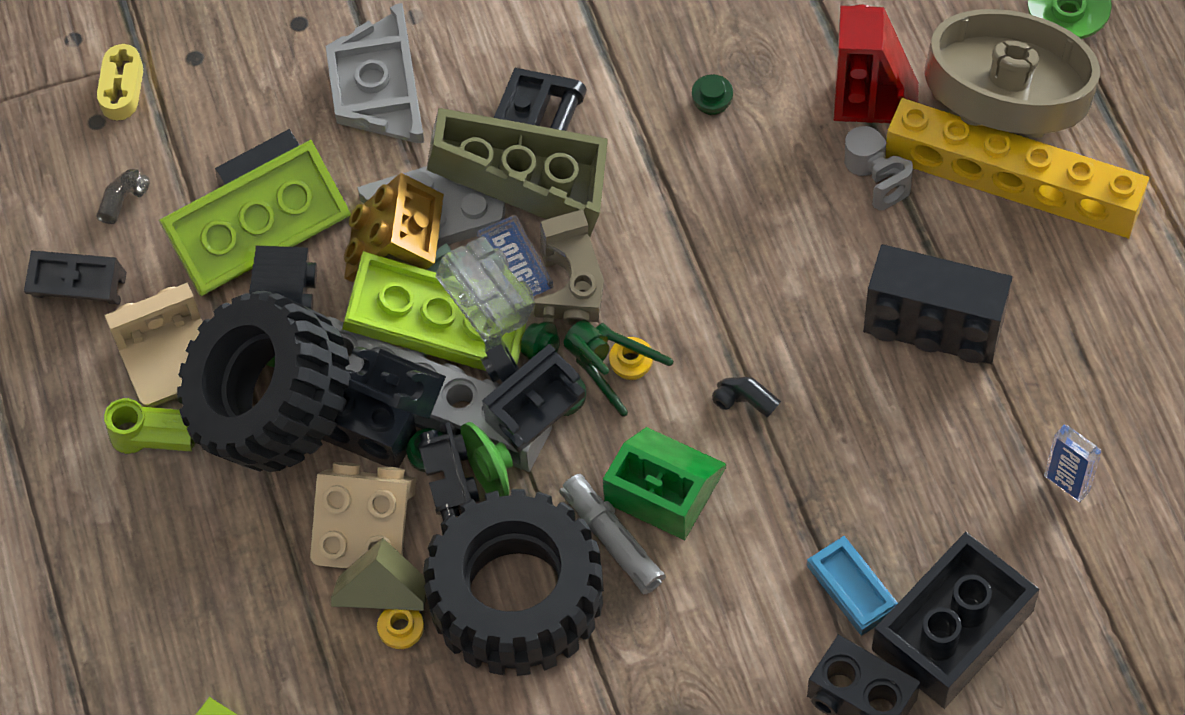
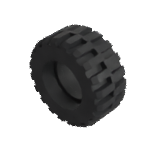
(300, 398)
(514, 527)

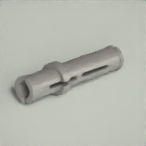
(612, 534)

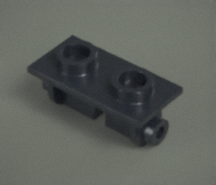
(445, 455)

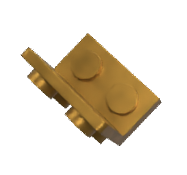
(396, 221)

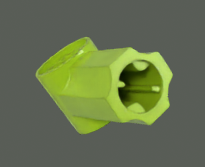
(153, 428)

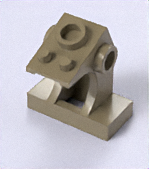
(567, 243)

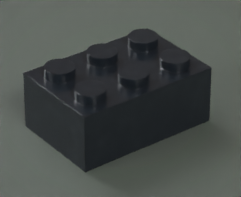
(936, 304)
(955, 619)

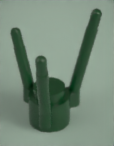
(591, 348)

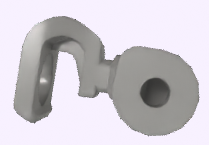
(867, 155)

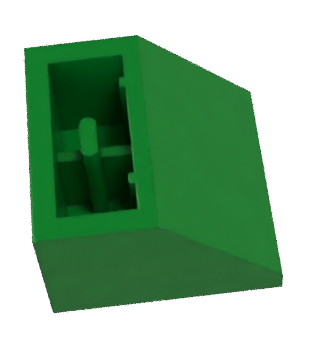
(661, 481)

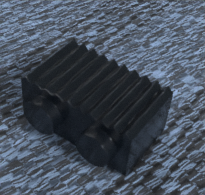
(284, 272)

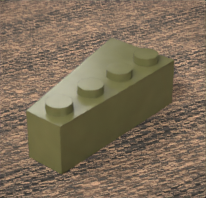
(521, 163)

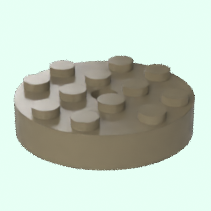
(1011, 71)

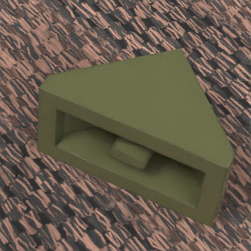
(380, 581)

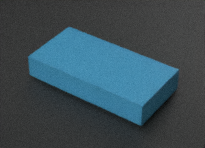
(852, 585)

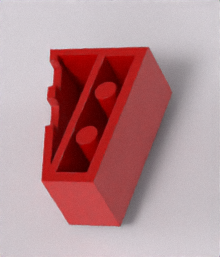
(870, 67)

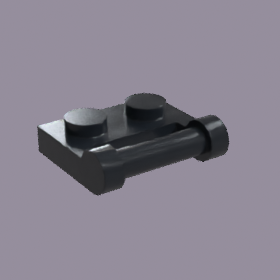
(530, 93)

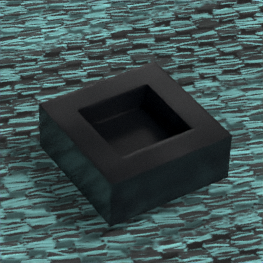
(499, 361)

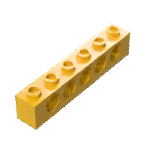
(1017, 168)

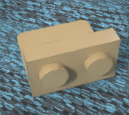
(154, 341)
(358, 511)

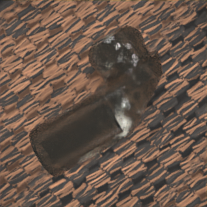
(117, 191)

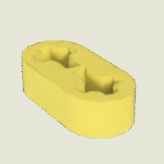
(111, 82)

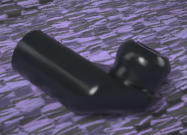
(744, 390)

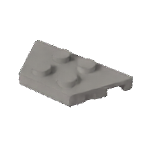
(376, 79)
(462, 209)

